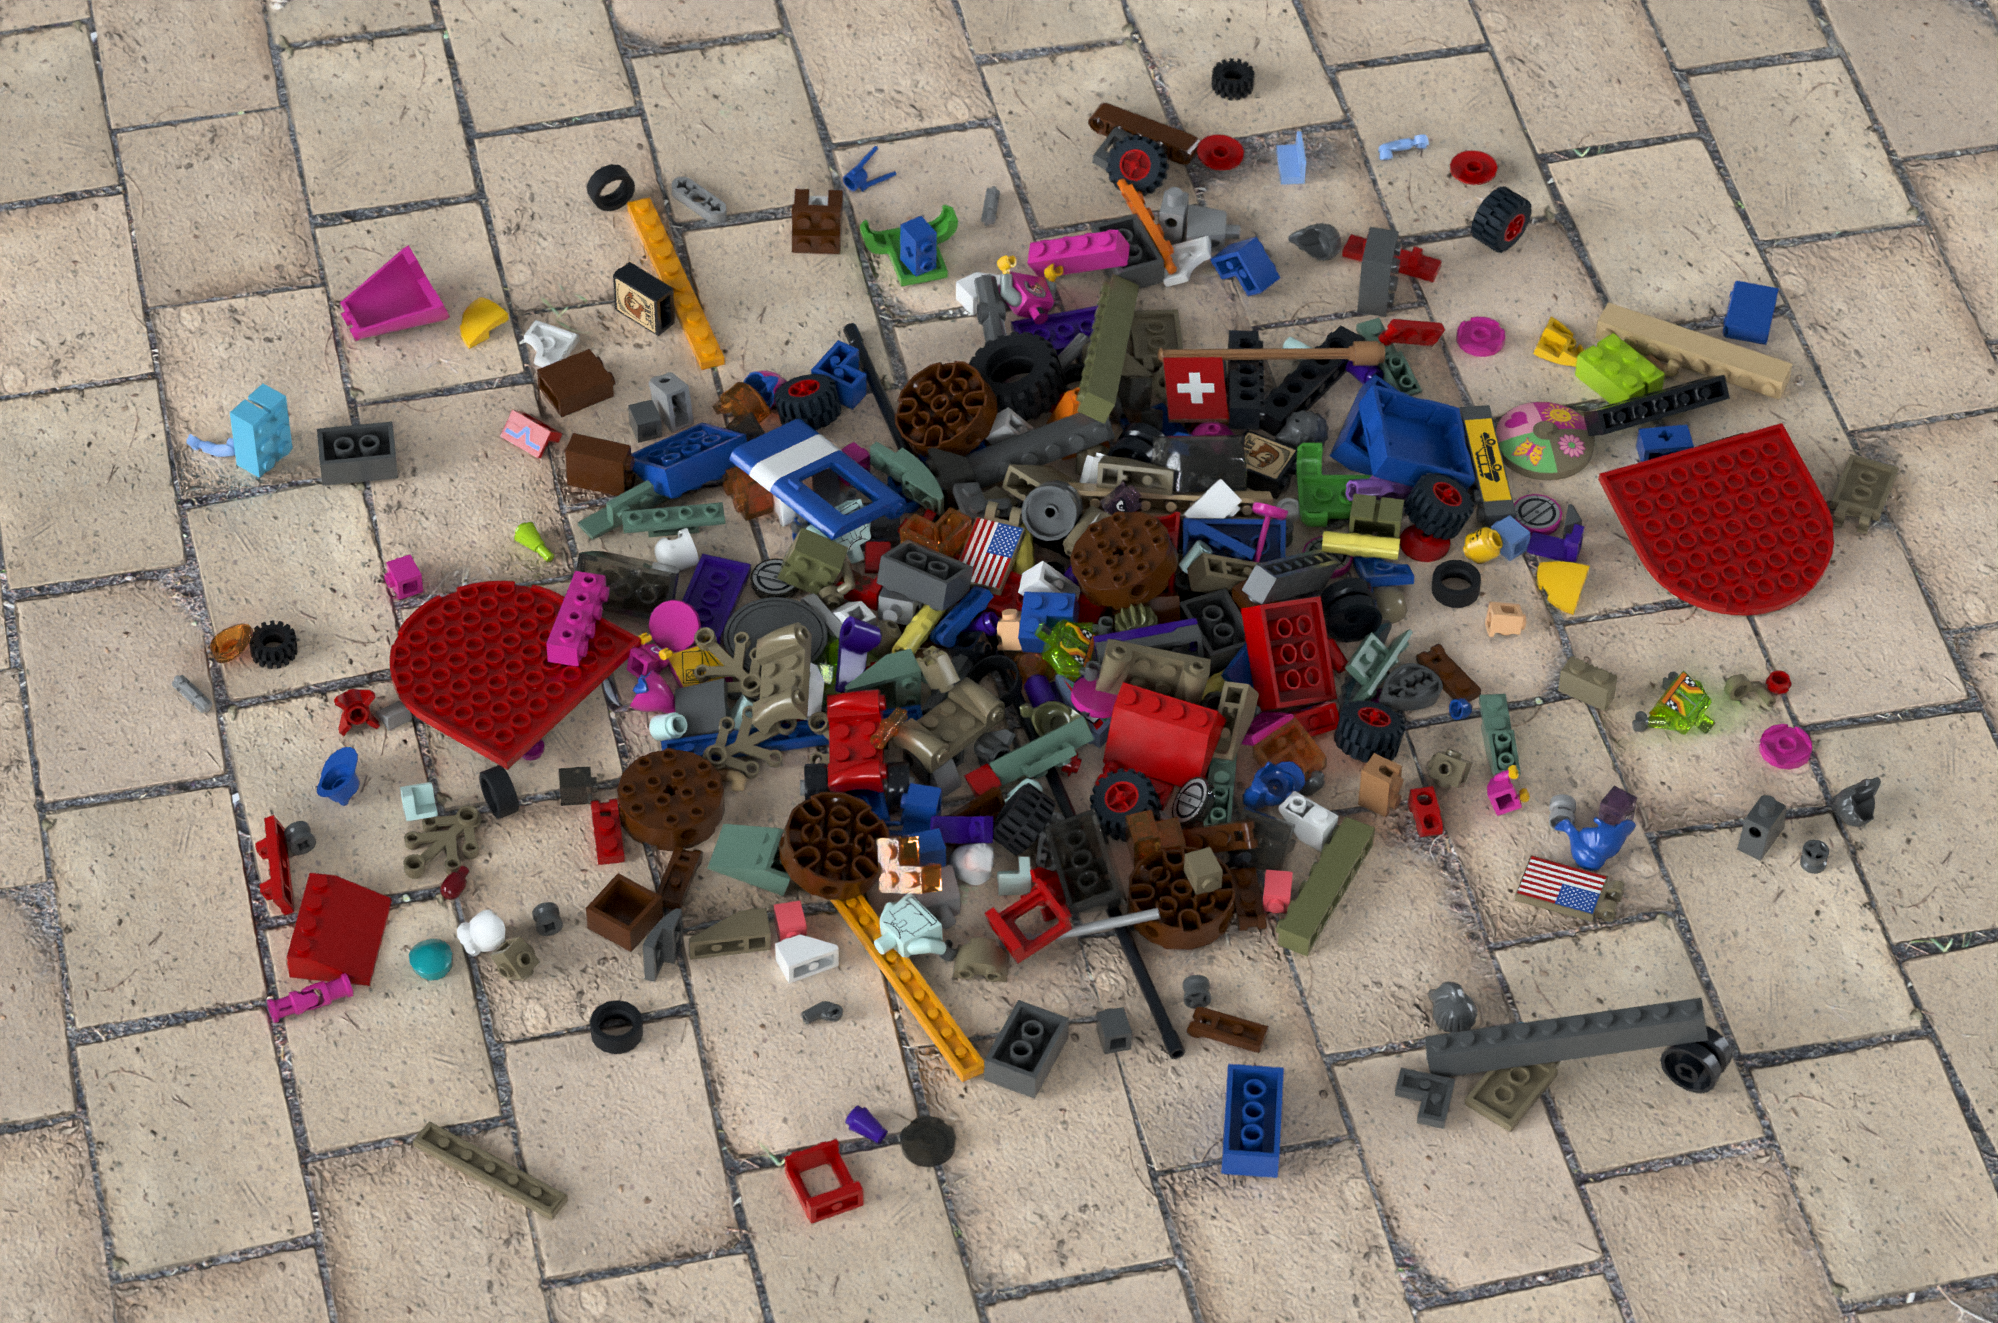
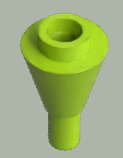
(529, 537)

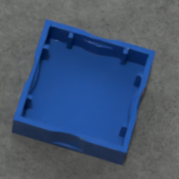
(1413, 438)

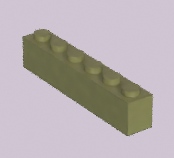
(1325, 886)

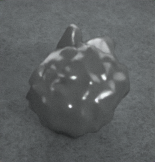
(1303, 428)

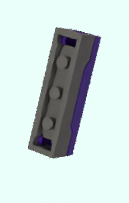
(1175, 636)

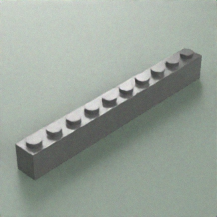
(1566, 1038)

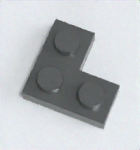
(972, 502)
(1432, 1091)

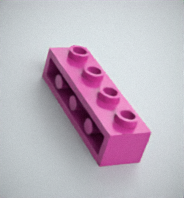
(1080, 252)
(577, 618)

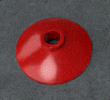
(1220, 152)
(1473, 167)
(1422, 546)

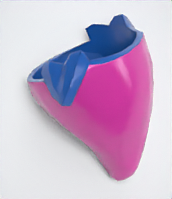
(766, 384)
(653, 694)

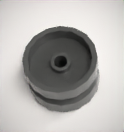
(1062, 499)

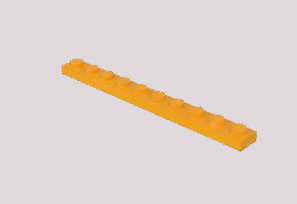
(672, 273)
(913, 990)

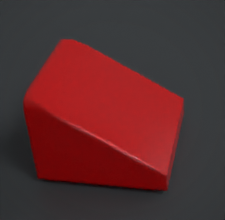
(873, 555)
(982, 780)

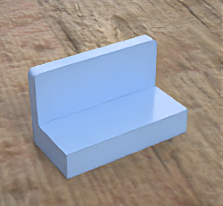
(1292, 161)

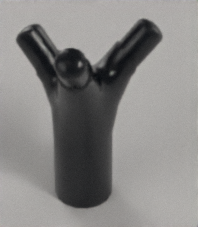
(1237, 860)

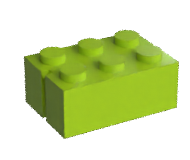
(1617, 370)

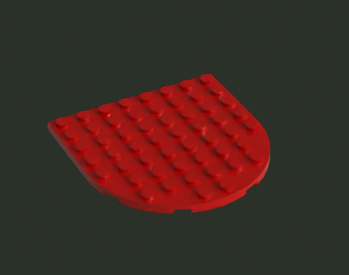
(1727, 522)
(483, 670)

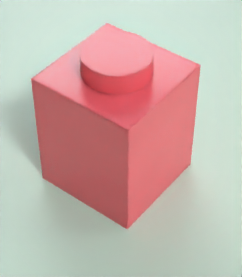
(1277, 891)
(789, 920)

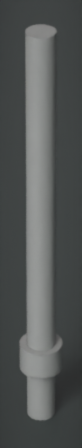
(1102, 925)

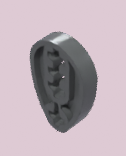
(1398, 692)

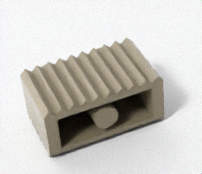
(1587, 683)

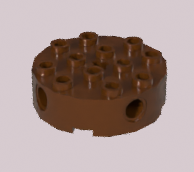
(946, 409)
(1124, 560)
(670, 799)
(832, 845)
(1185, 918)

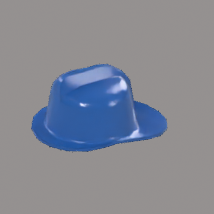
(339, 777)

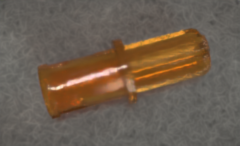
(889, 727)

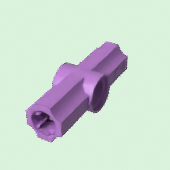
(1377, 487)

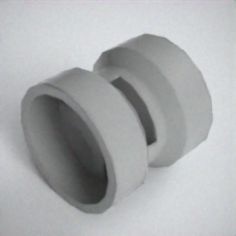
(1561, 808)

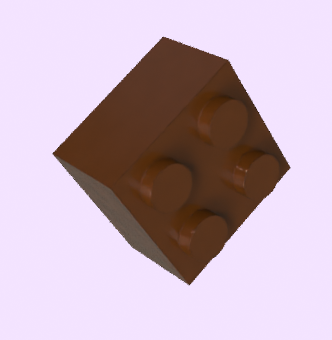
(624, 912)

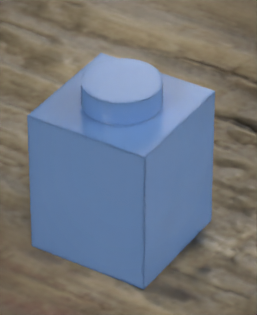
(1514, 537)

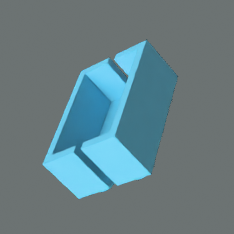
(259, 433)

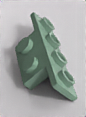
(610, 517)
(670, 520)
(1373, 661)
(1043, 753)

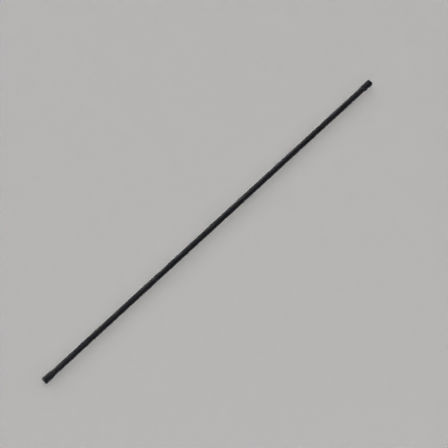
(1169, 1035)

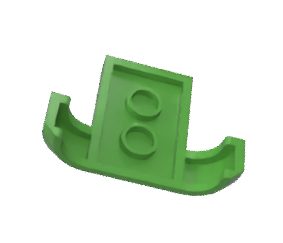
(889, 243)
(1320, 495)

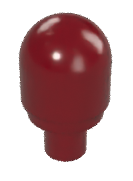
(454, 883)

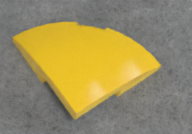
(479, 319)
(1558, 344)
(1562, 583)

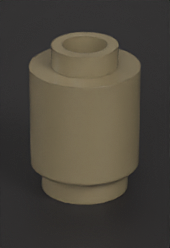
(890, 634)

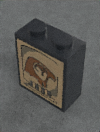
(643, 298)
(1269, 464)

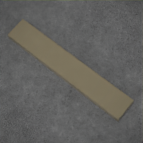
(490, 1170)

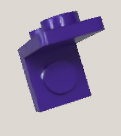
(1557, 548)
(964, 829)

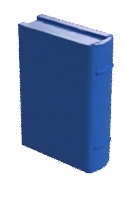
(1750, 312)

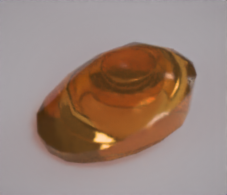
(231, 642)
(1032, 663)

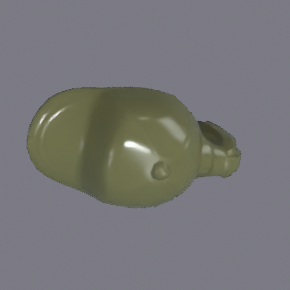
(1049, 716)

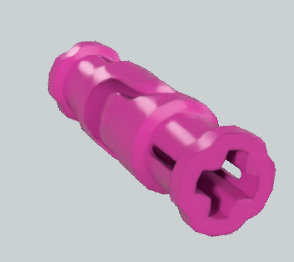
(305, 1000)

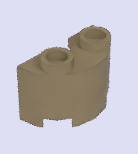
(938, 669)
(981, 958)

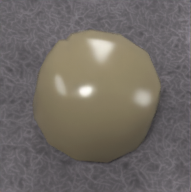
(1391, 603)

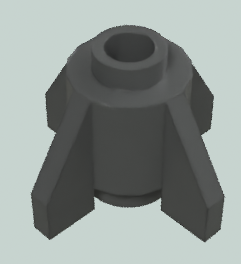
(993, 745)

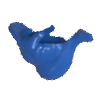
(1284, 776)
(1596, 844)

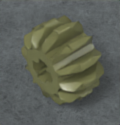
(1134, 618)

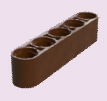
(1177, 144)

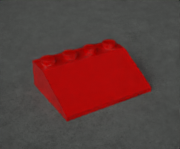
(1289, 653)
(1162, 735)
(337, 931)

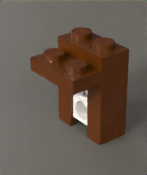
(817, 222)

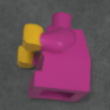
(647, 657)
(1503, 794)

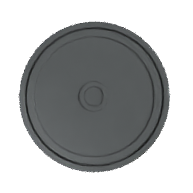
(770, 614)

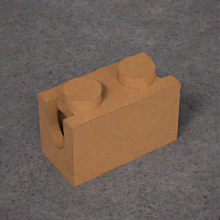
(1380, 785)

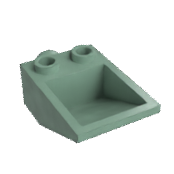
(896, 677)
(751, 856)

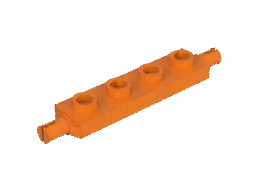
(1136, 204)

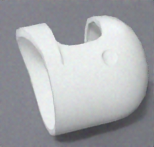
(677, 552)

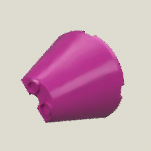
(393, 299)

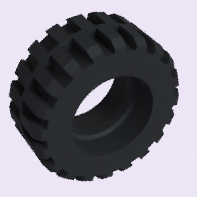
(1021, 355)

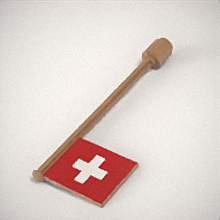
(1197, 380)

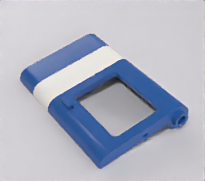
(797, 452)

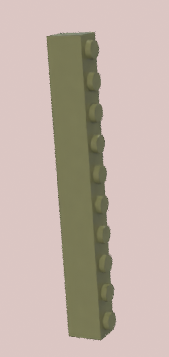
(1107, 348)

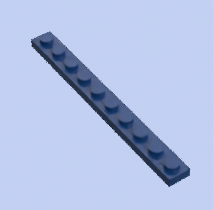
(800, 738)

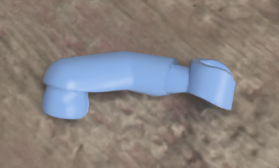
(1386, 149)
(218, 450)

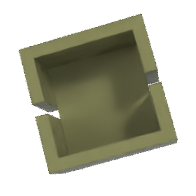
(1376, 515)
(812, 562)

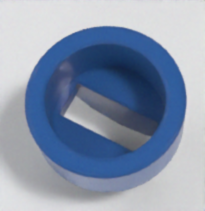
(1460, 709)

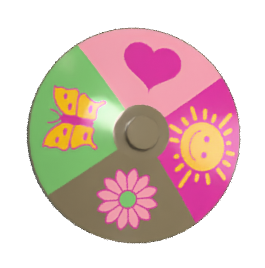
(1544, 441)

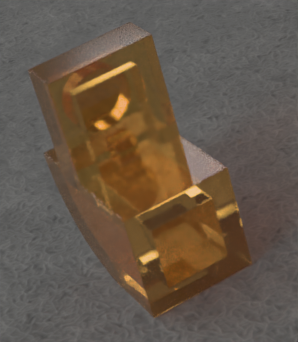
(742, 400)

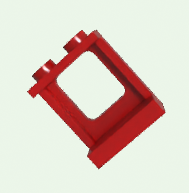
(1011, 936)
(830, 1203)

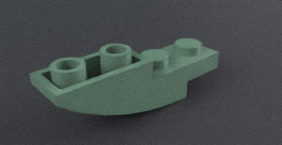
(1395, 367)
(915, 477)
(1497, 733)
(1223, 778)

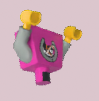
(1028, 294)

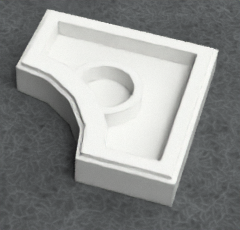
(1187, 257)
(550, 342)

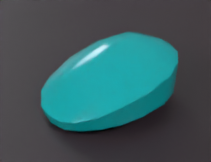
(431, 959)

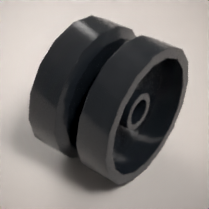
(1136, 442)
(1350, 610)
(1697, 1064)

